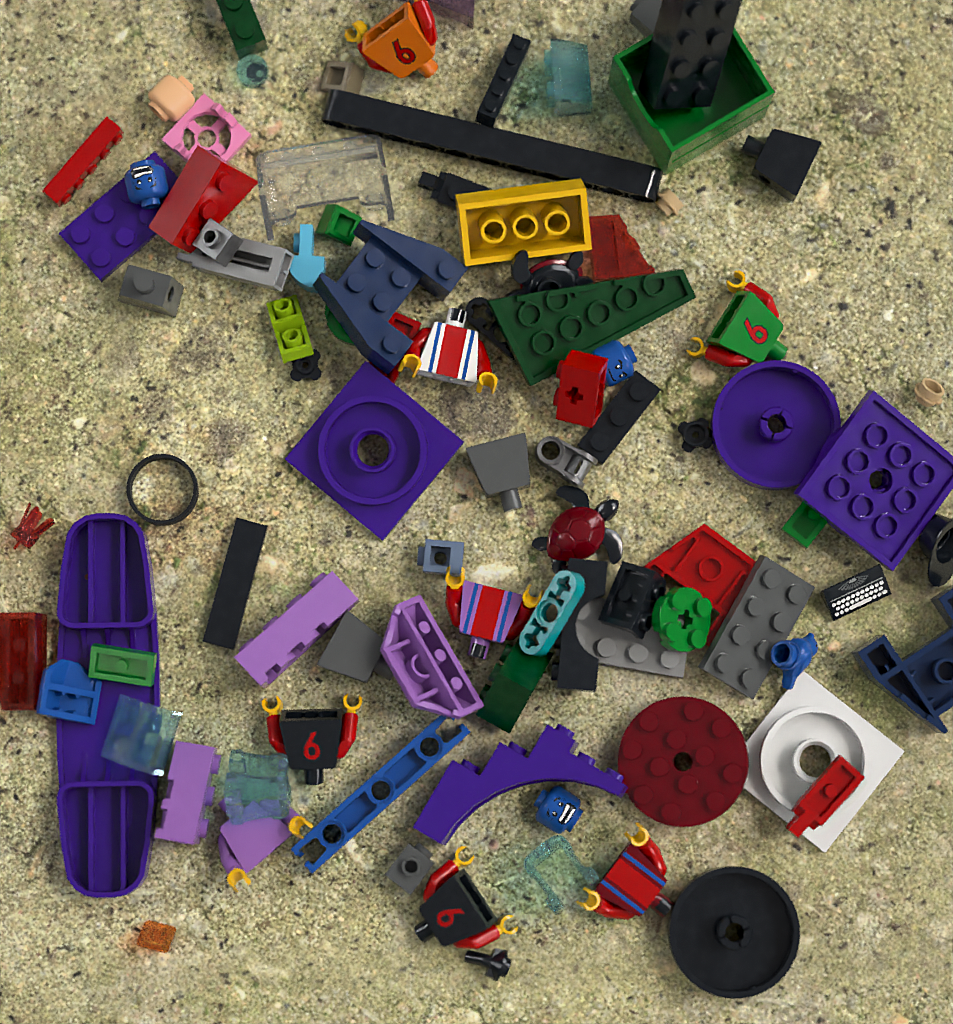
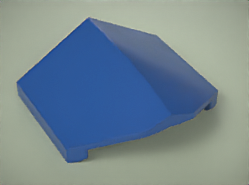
(68, 693)

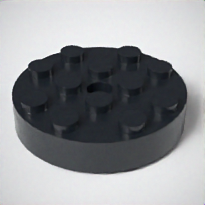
(767, 938)

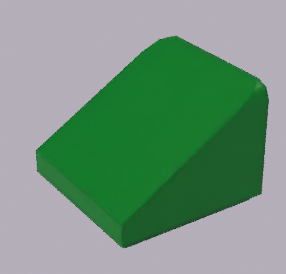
(338, 224)

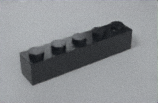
(503, 81)

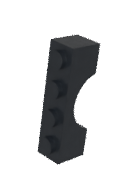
(576, 667)

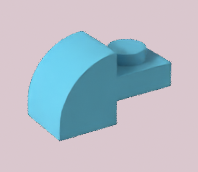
(306, 266)

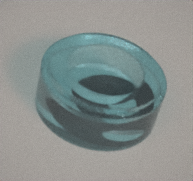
(252, 71)

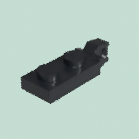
(446, 186)

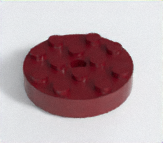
(717, 757)

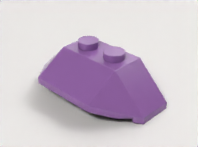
(426, 662)

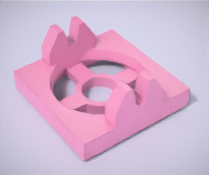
(206, 106)

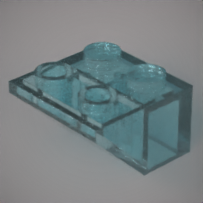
(569, 80)
(141, 735)

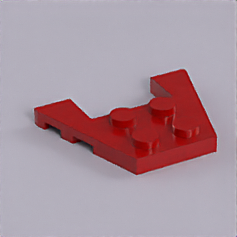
(709, 566)

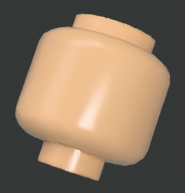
(171, 98)

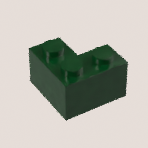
(511, 686)

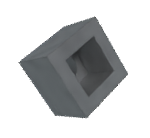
(217, 242)

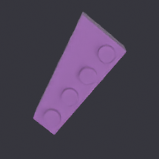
(296, 629)

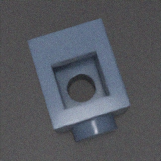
(453, 551)

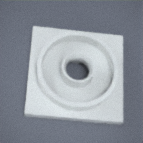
(808, 718)

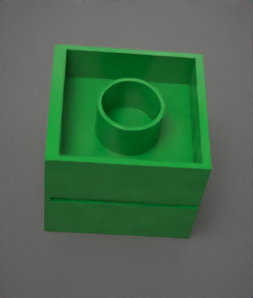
(686, 133)

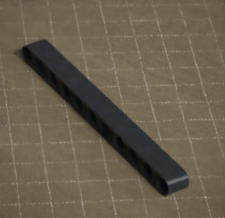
(491, 146)

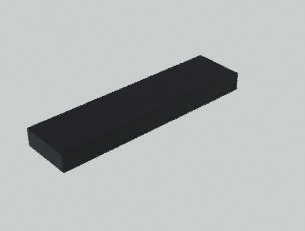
(235, 583)

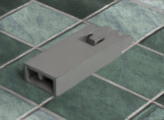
(251, 264)

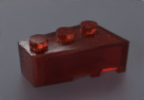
(22, 659)

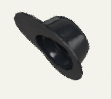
(937, 546)

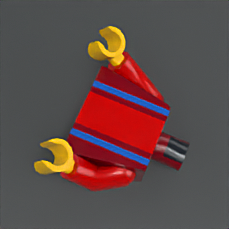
(632, 882)

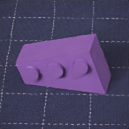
(188, 793)

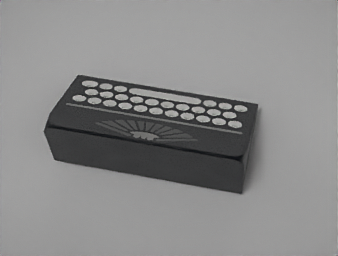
(856, 592)

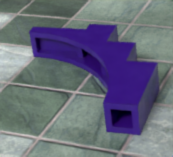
(551, 760)

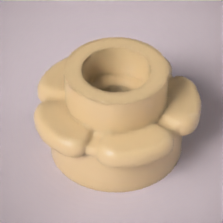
(669, 202)
(929, 392)

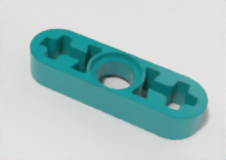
(571, 598)

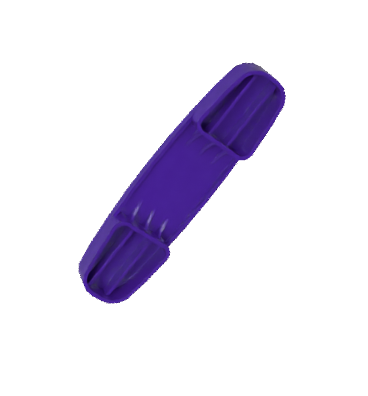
(103, 805)

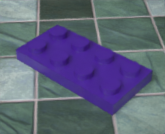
(113, 228)

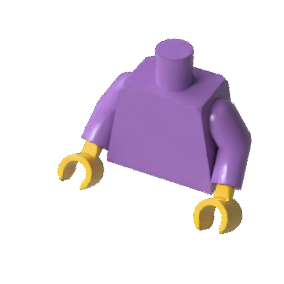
(249, 844)

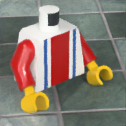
(450, 354)

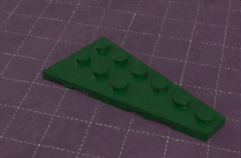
(582, 317)

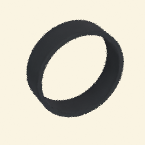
(135, 471)

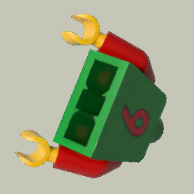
(745, 330)

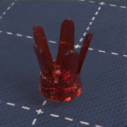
(25, 531)

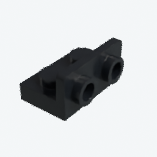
(633, 599)

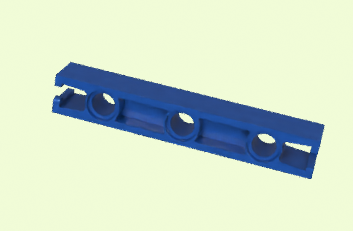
(363, 807)

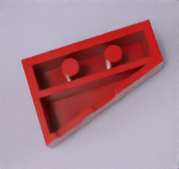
(203, 191)

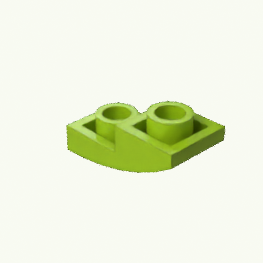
(290, 328)

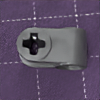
(567, 461)

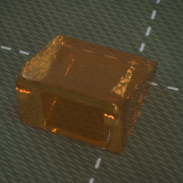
(156, 936)

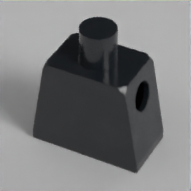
(782, 160)

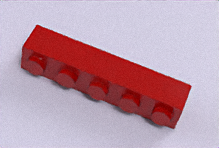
(83, 162)

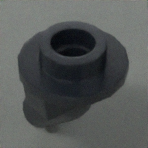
(496, 963)

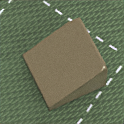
(342, 76)

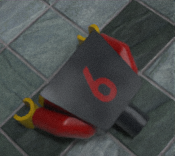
(312, 736)
(457, 910)

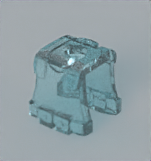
(257, 787)
(544, 851)

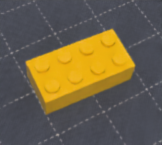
(532, 217)

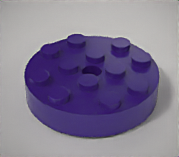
(742, 432)

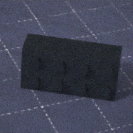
(688, 52)

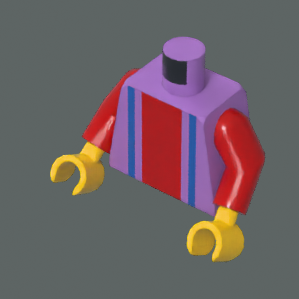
(486, 612)

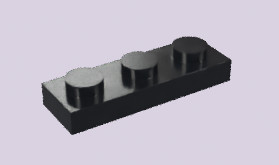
(619, 417)

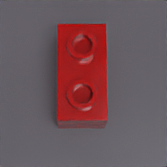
(581, 388)

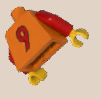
(400, 41)

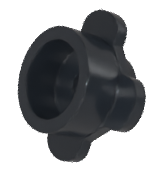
(311, 372)
(700, 427)

